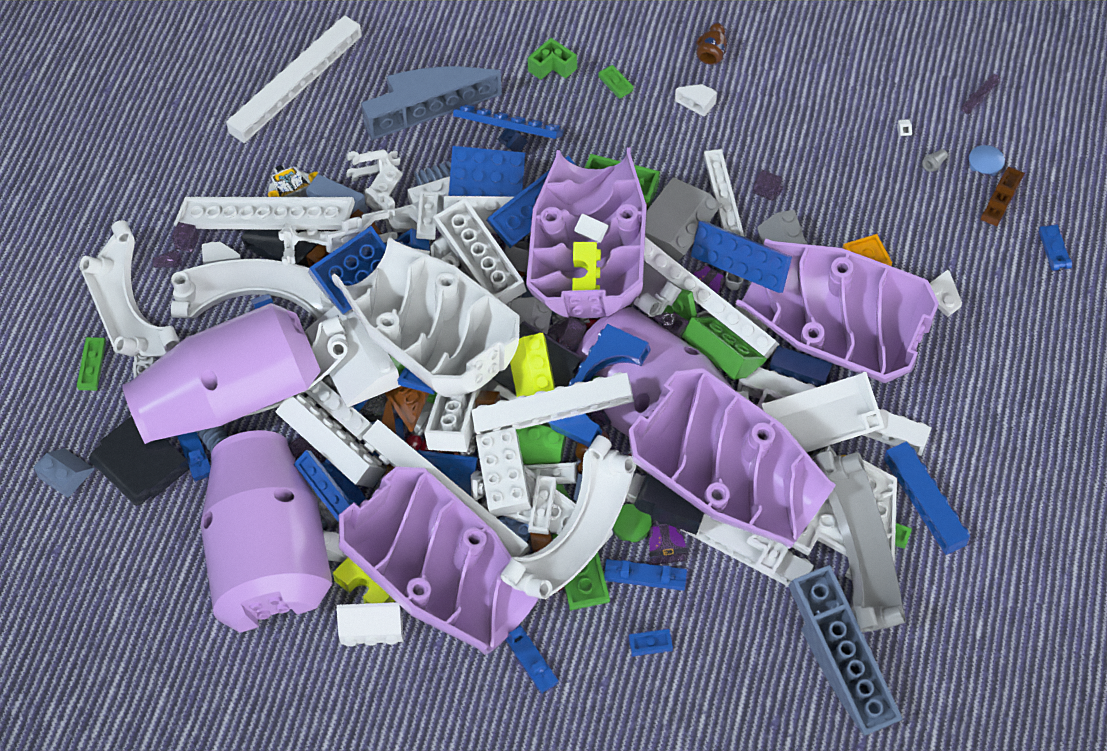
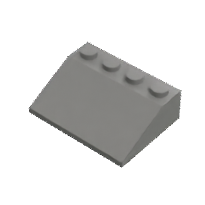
(676, 215)

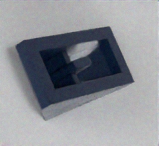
(512, 140)

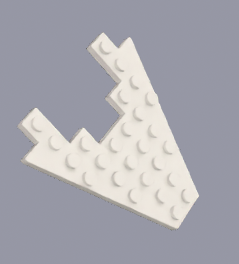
(826, 529)

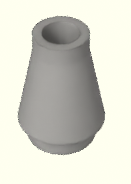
(933, 161)

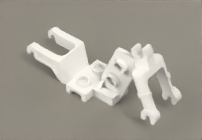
(378, 194)
(334, 239)

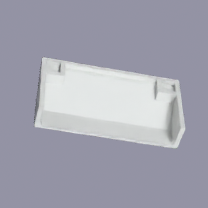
(365, 367)
(828, 412)

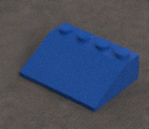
(350, 263)

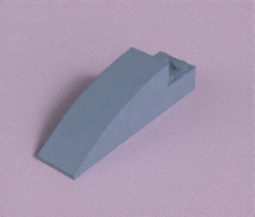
(427, 94)
(843, 651)

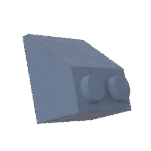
(62, 471)

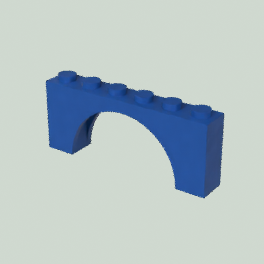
(611, 348)

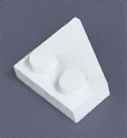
(946, 293)

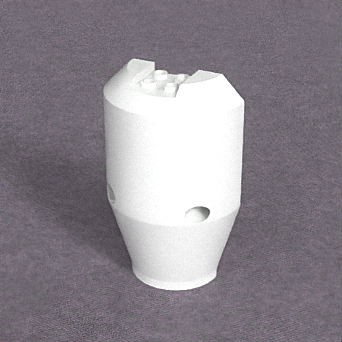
(431, 311)

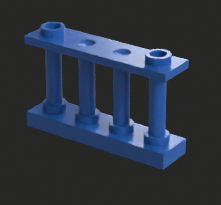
(329, 483)

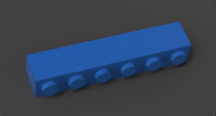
(927, 498)

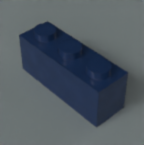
(800, 366)

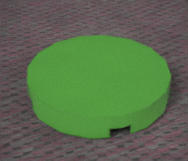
(632, 524)

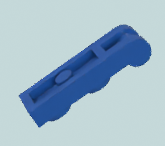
(1055, 247)

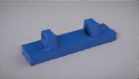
(195, 455)
(645, 574)
(531, 660)

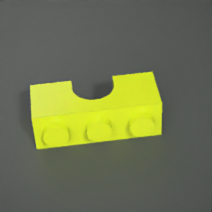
(586, 256)
(350, 576)

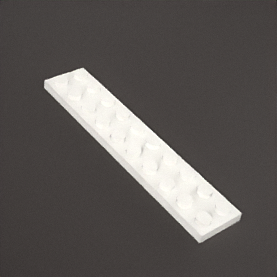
(265, 212)

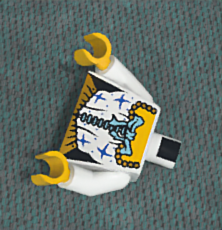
(290, 182)

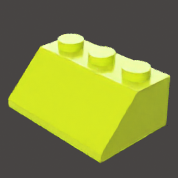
(532, 366)

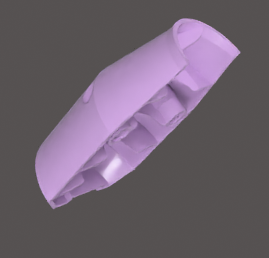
(605, 195)
(847, 309)
(223, 374)
(647, 381)
(729, 458)
(261, 532)
(434, 558)

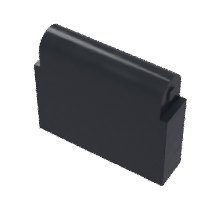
(269, 246)
(562, 359)
(137, 467)
(667, 506)

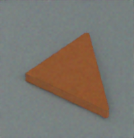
(408, 404)

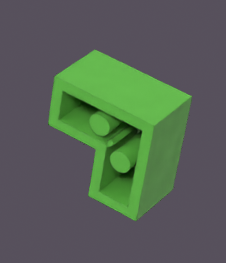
(552, 57)

